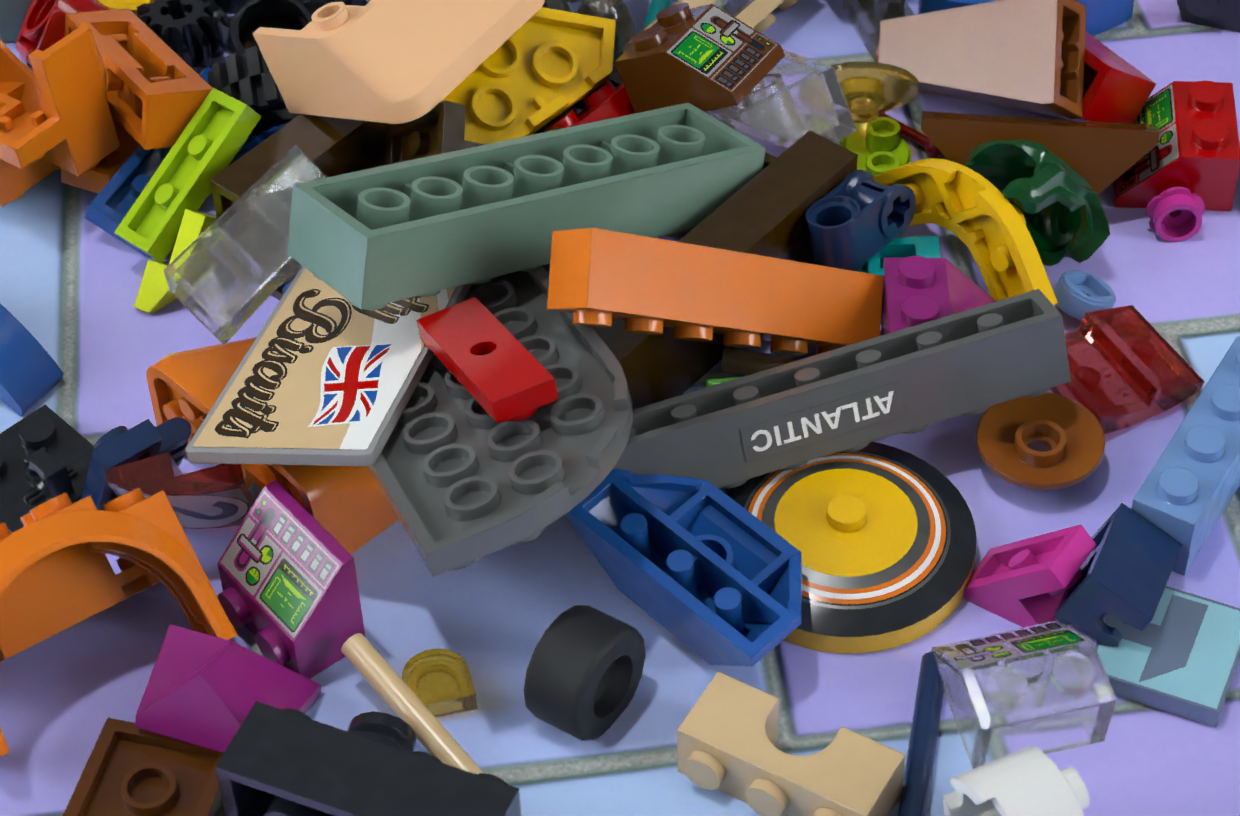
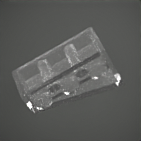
(243, 252)

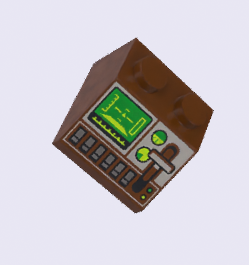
(695, 59)

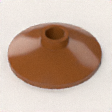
(1041, 441)

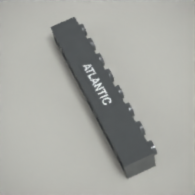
(853, 394)

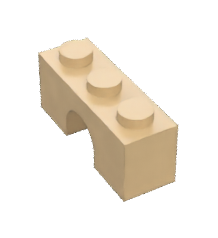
(731, 748)

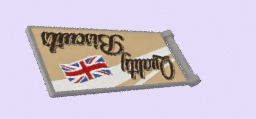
(320, 381)

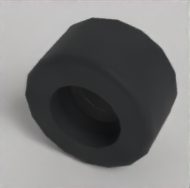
(584, 672)

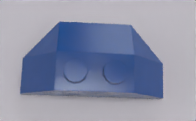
(695, 563)

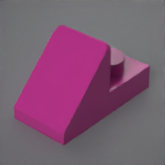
(1030, 575)

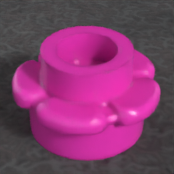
(1179, 224)

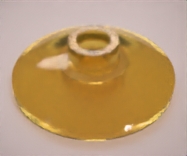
(875, 88)

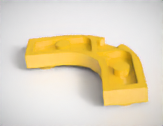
(980, 218)

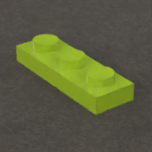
(185, 173)

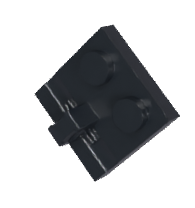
(39, 462)

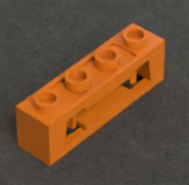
(144, 70)

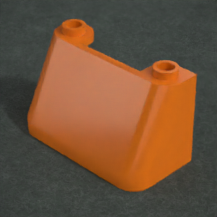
(337, 497)

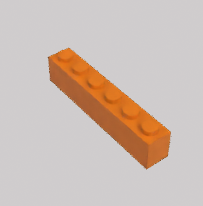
(710, 291)

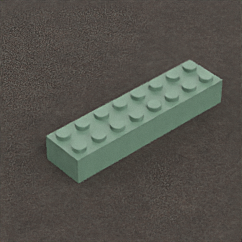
(495, 204)

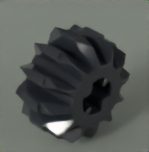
(184, 27)

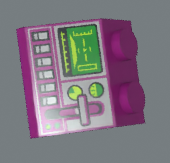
(290, 585)

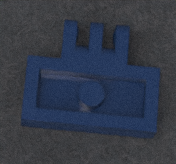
(127, 446)

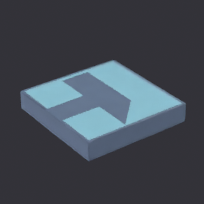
(1179, 659)

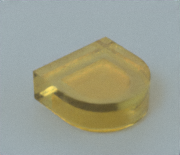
(441, 681)

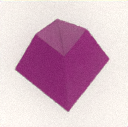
(209, 686)

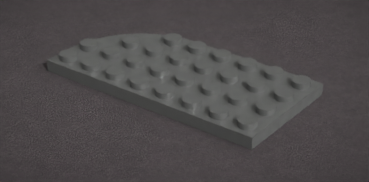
(486, 484)

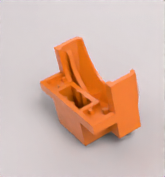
(53, 113)
(60, 575)

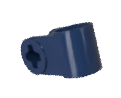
(857, 220)

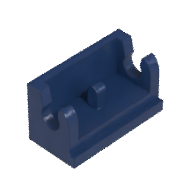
(1120, 577)

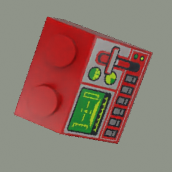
(1194, 148)

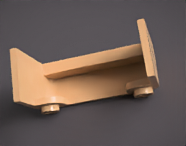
(387, 56)

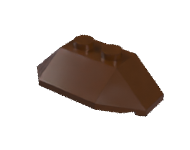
(1092, 148)

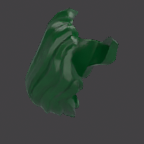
(1054, 198)

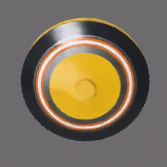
(878, 542)

